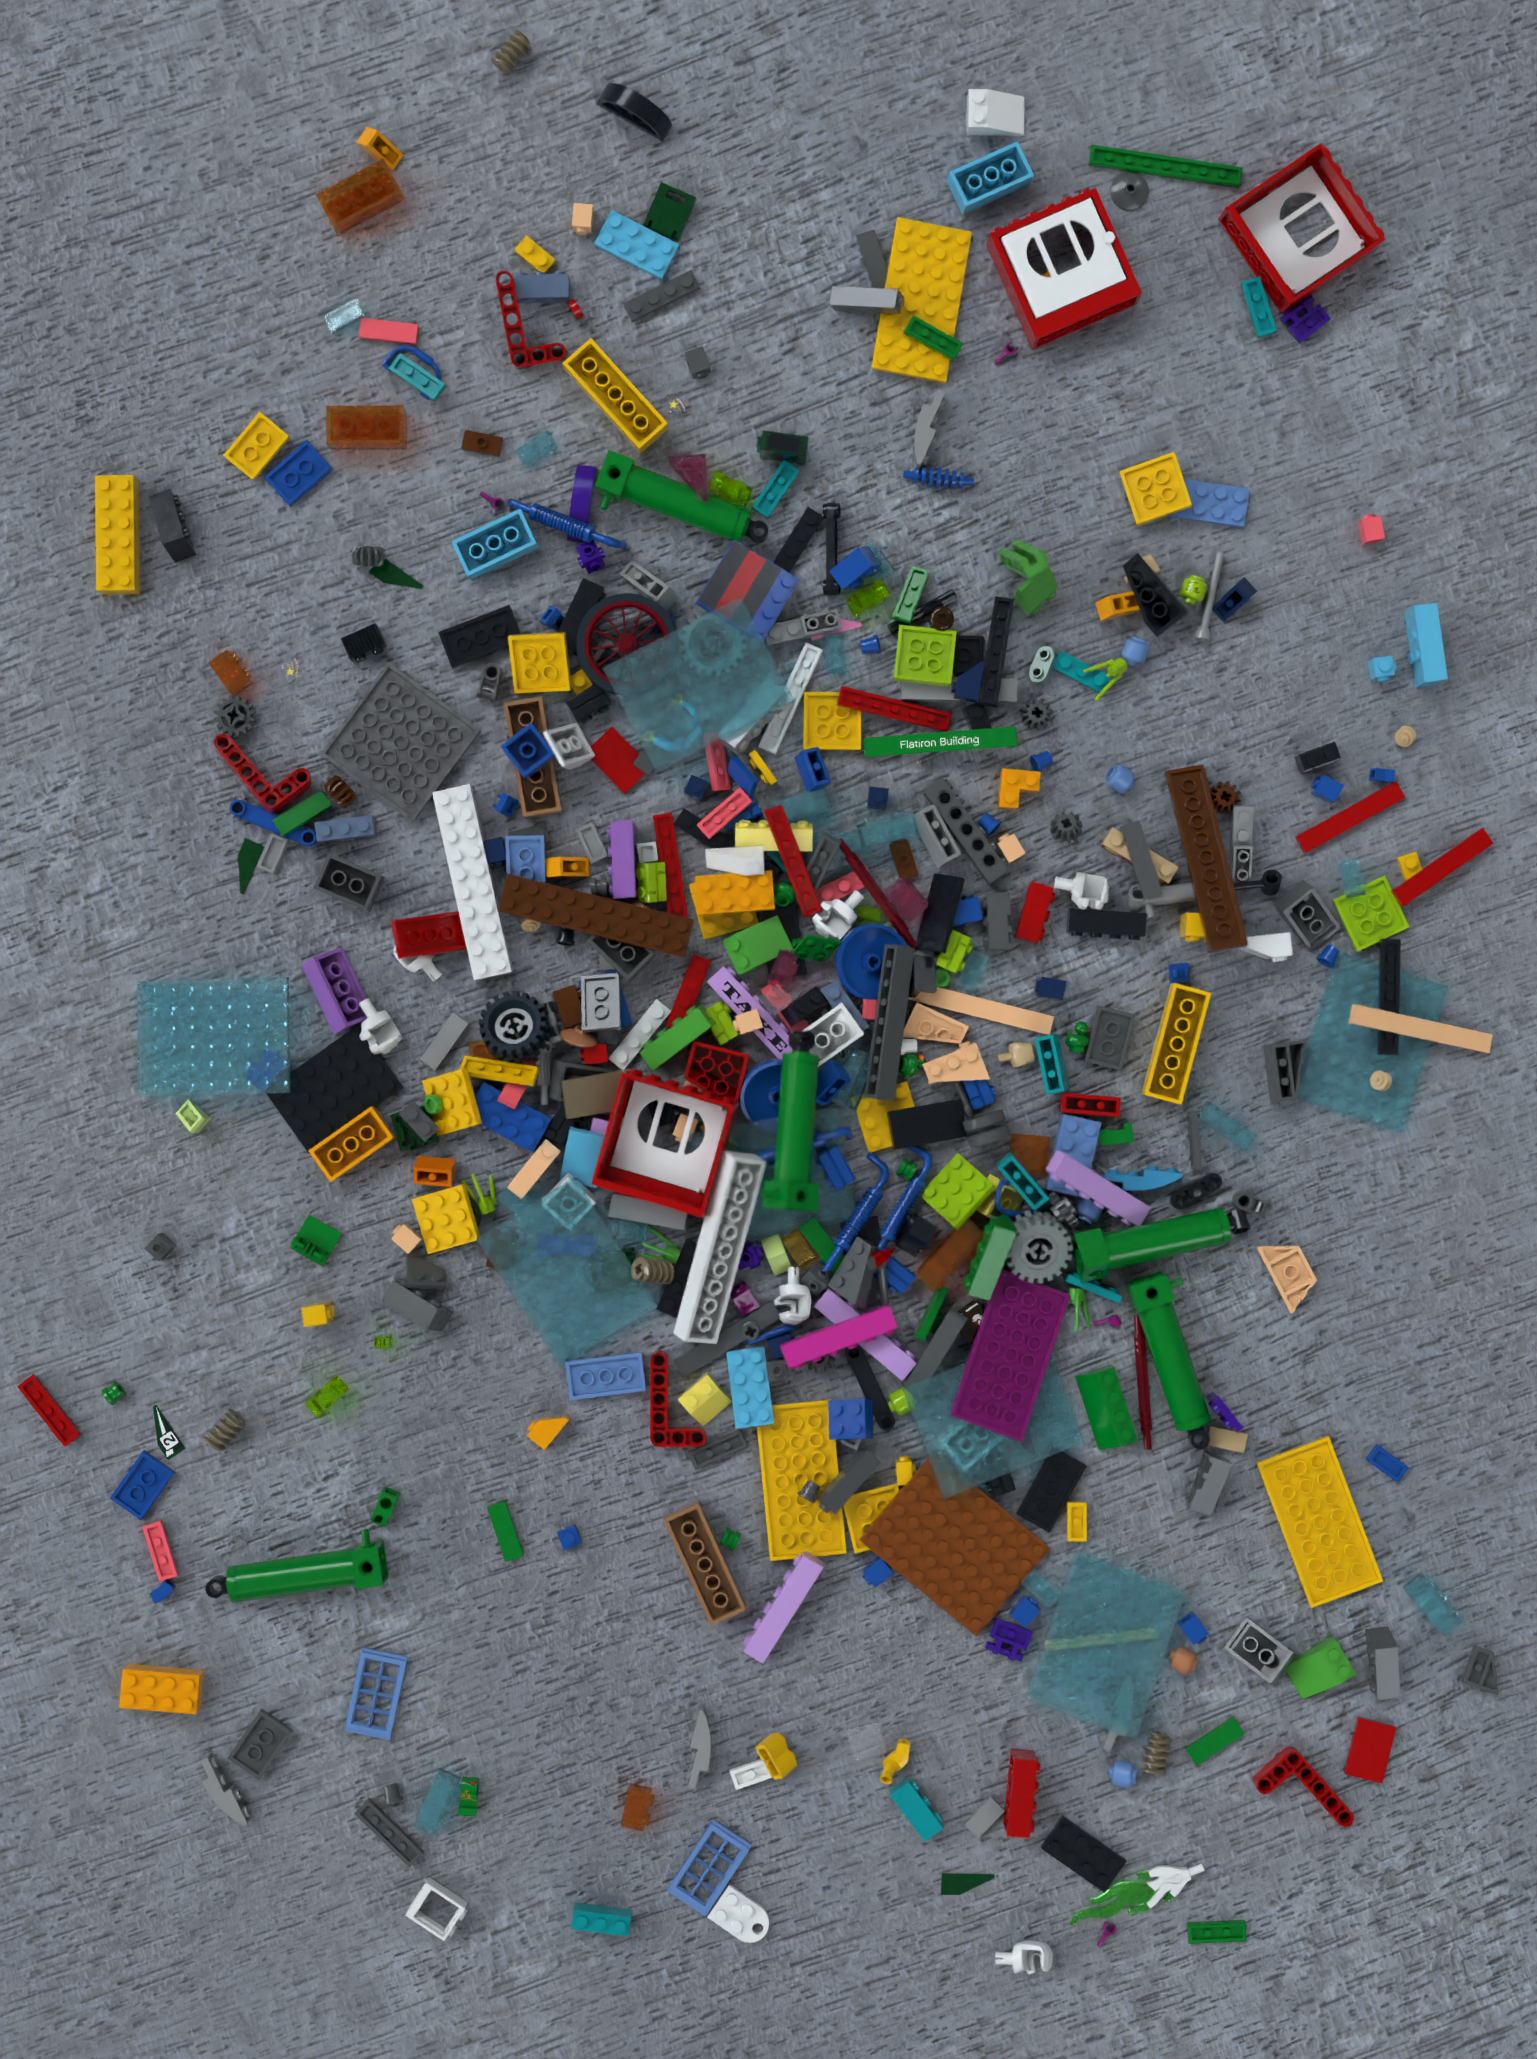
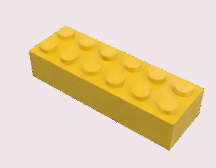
(615, 395)
(117, 534)
(1176, 1043)

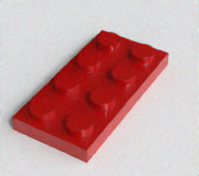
(428, 935)

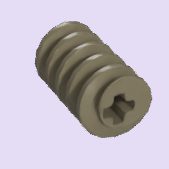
(511, 52)
(652, 1270)
(226, 1431)
(1157, 1754)

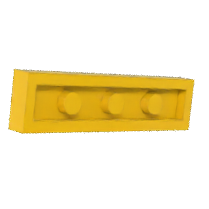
(500, 1070)

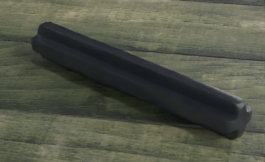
(925, 609)

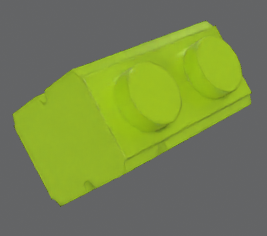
(651, 882)
(957, 948)
(724, 1027)

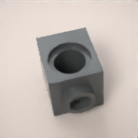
(698, 363)
(160, 1246)
(776, 1369)

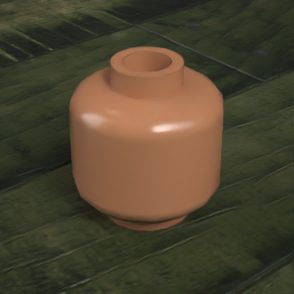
(1183, 1660)

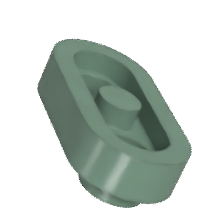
(1043, 664)

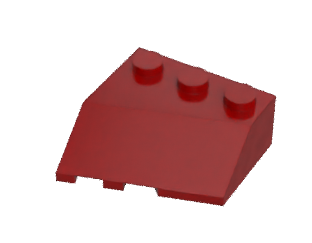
(716, 1069)

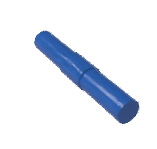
(772, 1334)

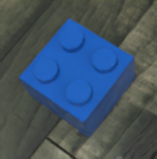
(856, 568)
(528, 751)
(850, 1419)

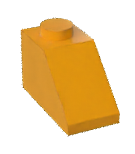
(379, 147)
(567, 867)
(546, 1429)

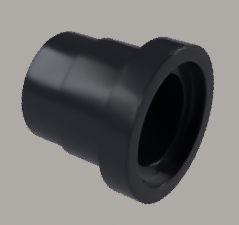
(565, 937)

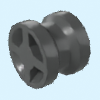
(599, 887)

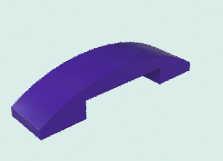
(582, 495)

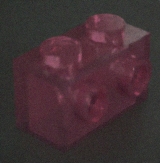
(906, 898)
(783, 968)

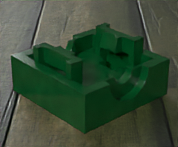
(412, 1139)

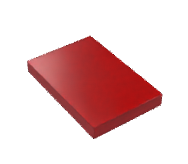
(616, 759)
(1369, 1749)

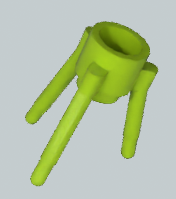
(1114, 669)
(485, 1203)

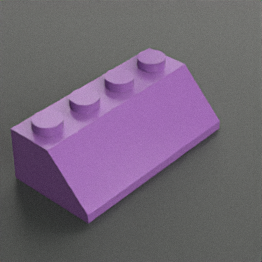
(623, 860)
(336, 989)

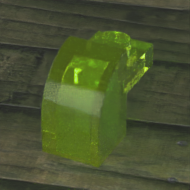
(730, 489)
(868, 598)
(326, 1396)

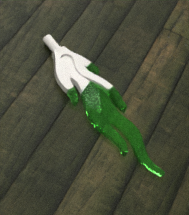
(1170, 1880)

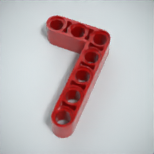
(518, 328)
(256, 778)
(655, 1407)
(1308, 1780)

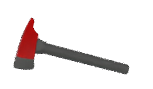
(878, 1260)

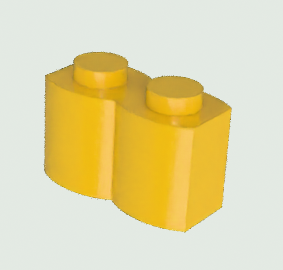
(776, 1755)

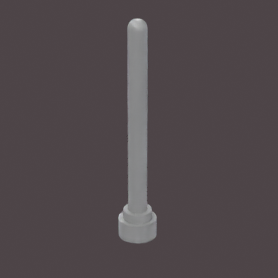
(1203, 633)

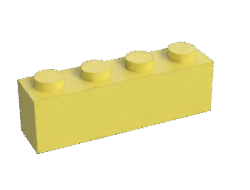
(760, 834)

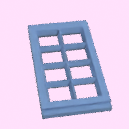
(369, 1729)
(729, 1837)

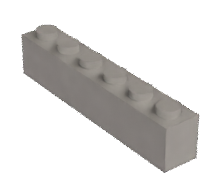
(933, 693)

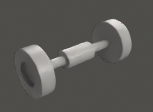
(552, 1018)

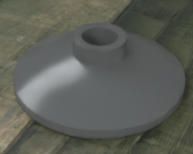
(1129, 199)

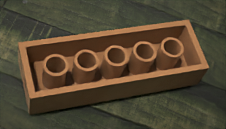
(540, 791)
(704, 1562)

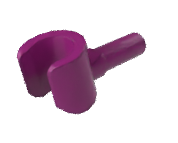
(1007, 351)
(491, 500)
(1113, 1319)
(1105, 1934)

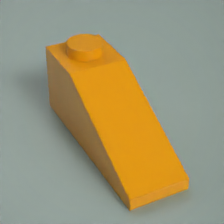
(1117, 606)

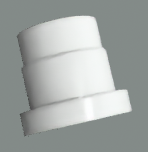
(908, 1046)

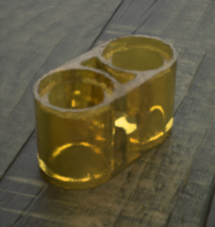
(798, 1248)

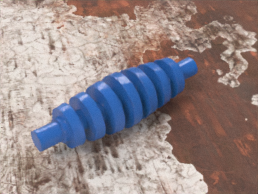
(946, 478)

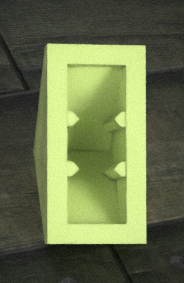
(192, 1117)
(776, 1254)

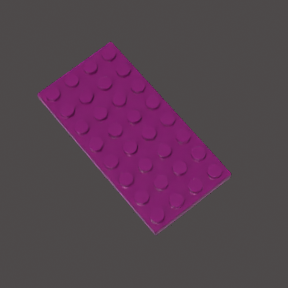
(1009, 1356)

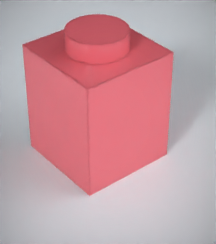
(1371, 529)

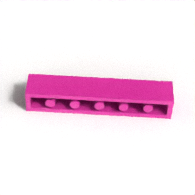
(838, 1336)

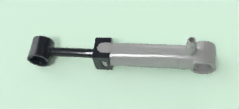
(1184, 892)

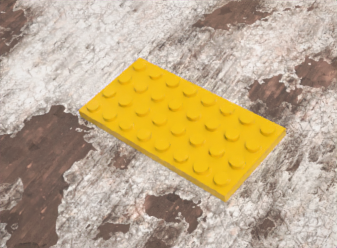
(929, 272)
(790, 1454)
(1319, 1521)

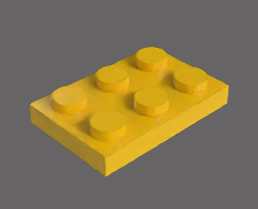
(256, 446)

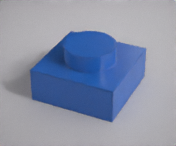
(569, 1537)

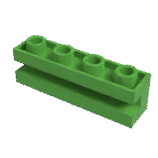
(1025, 559)
(677, 1037)

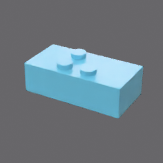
(989, 178)
(495, 544)
(1425, 645)

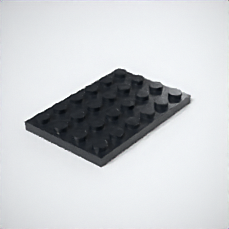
(335, 1088)

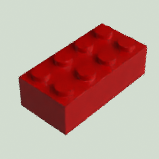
(1020, 1793)

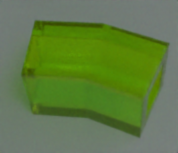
(868, 913)
(383, 1341)

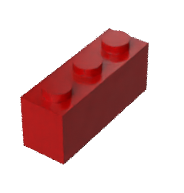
(1034, 912)
(1089, 1104)

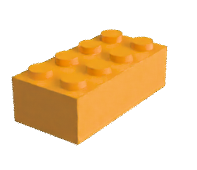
(734, 893)
(352, 1143)
(161, 1688)

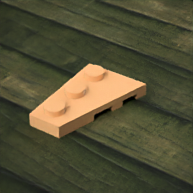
(933, 1025)
(957, 1066)

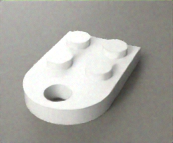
(738, 1914)

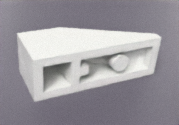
(737, 860)

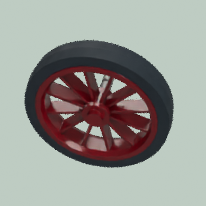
(626, 642)

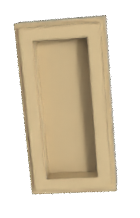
(1227, 1439)

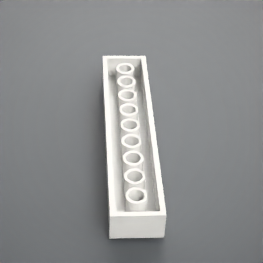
(472, 882)
(719, 1247)

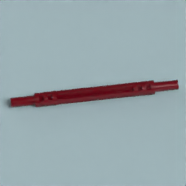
(877, 893)
(1142, 1383)

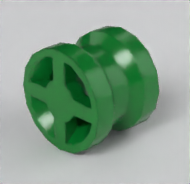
(906, 1169)
(113, 1393)
(730, 1539)

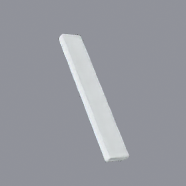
(796, 685)

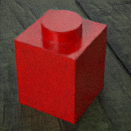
(595, 1054)

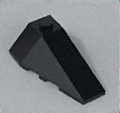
(1156, 601)

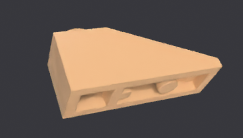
(533, 1169)

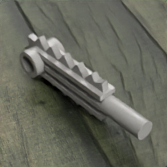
(543, 1078)

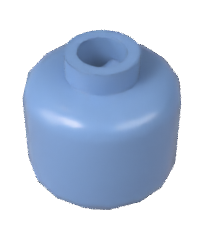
(1135, 650)
(1120, 778)
(1088, 1212)
(1123, 1774)

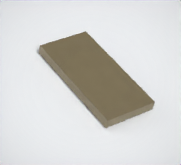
(591, 1093)

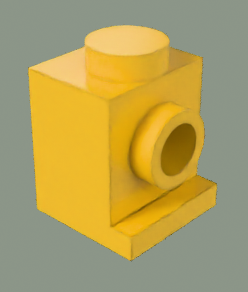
(904, 1470)

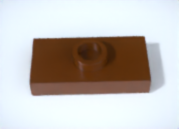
(482, 443)
(903, 859)

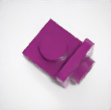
(743, 1298)

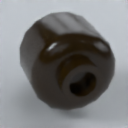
(941, 618)

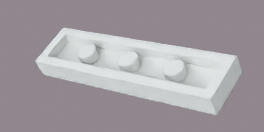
(639, 1034)

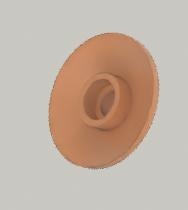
(576, 1037)

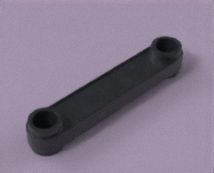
(831, 512)
(870, 1387)

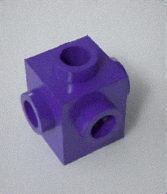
(590, 557)
(751, 1255)

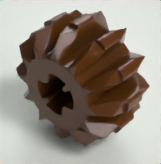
(1226, 790)
(340, 791)

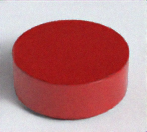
(575, 309)

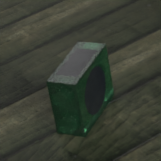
(782, 447)

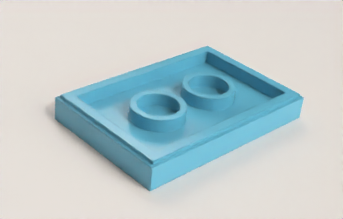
(581, 1155)

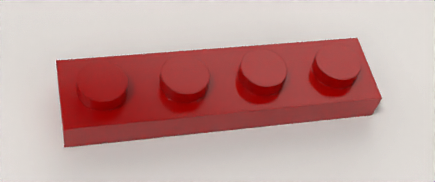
(689, 988)
(49, 1410)

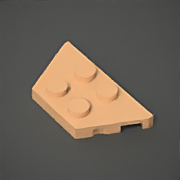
(1289, 1272)

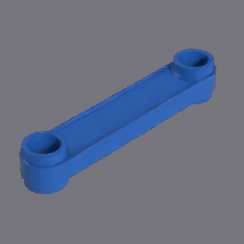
(264, 819)

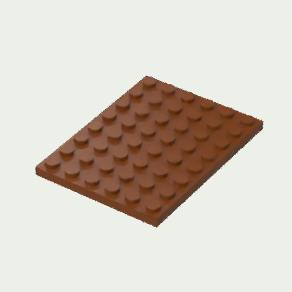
(956, 1548)

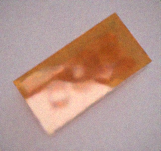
(360, 197)
(366, 427)
(948, 1255)

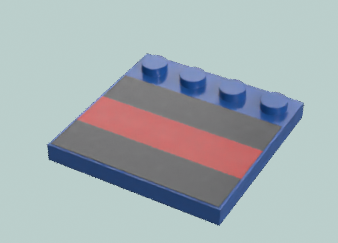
(754, 579)

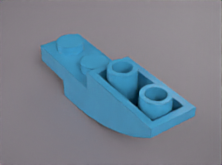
(1149, 1178)

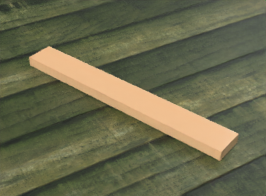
(987, 1010)
(1420, 1028)

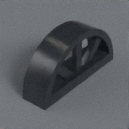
(635, 110)

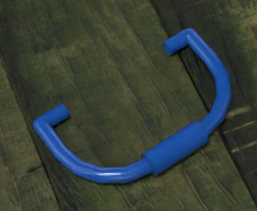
(420, 354)
(1010, 1213)

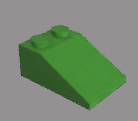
(1036, 591)
(757, 945)
(1320, 1668)

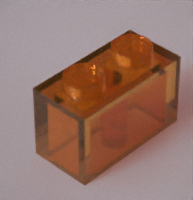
(230, 672)
(636, 1807)

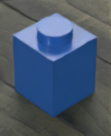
(1326, 789)
(876, 1572)
(1025, 1610)
(1193, 1628)

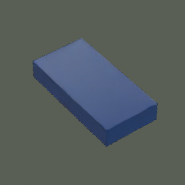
(742, 775)
(1387, 1463)

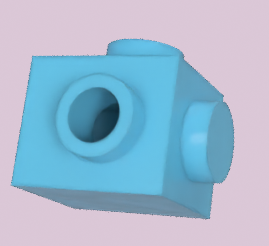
(1382, 668)

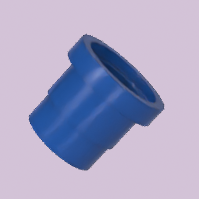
(870, 645)
(1041, 761)
(989, 823)
(1328, 956)

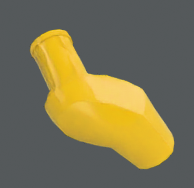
(895, 1760)

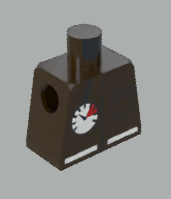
(974, 1314)

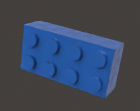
(522, 1126)

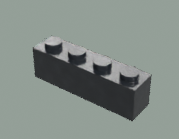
(584, 599)
(1106, 923)

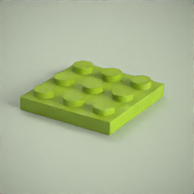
(924, 655)
(1371, 915)
(957, 1191)

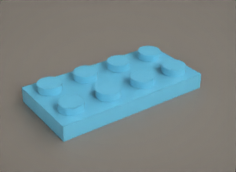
(636, 245)
(750, 1387)

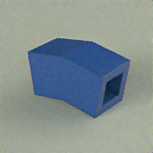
(1382, 775)
(162, 1592)

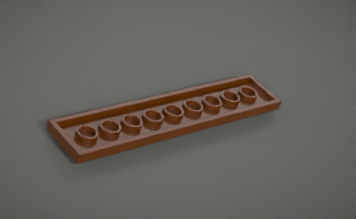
(1206, 858)
(595, 915)

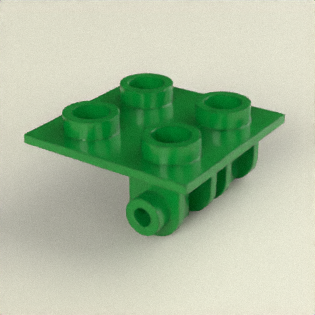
(814, 947)
(315, 1240)

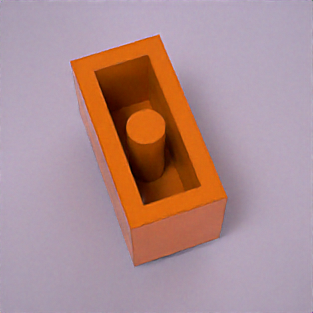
(434, 1171)

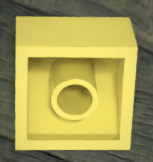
(1009, 1199)
(704, 1399)

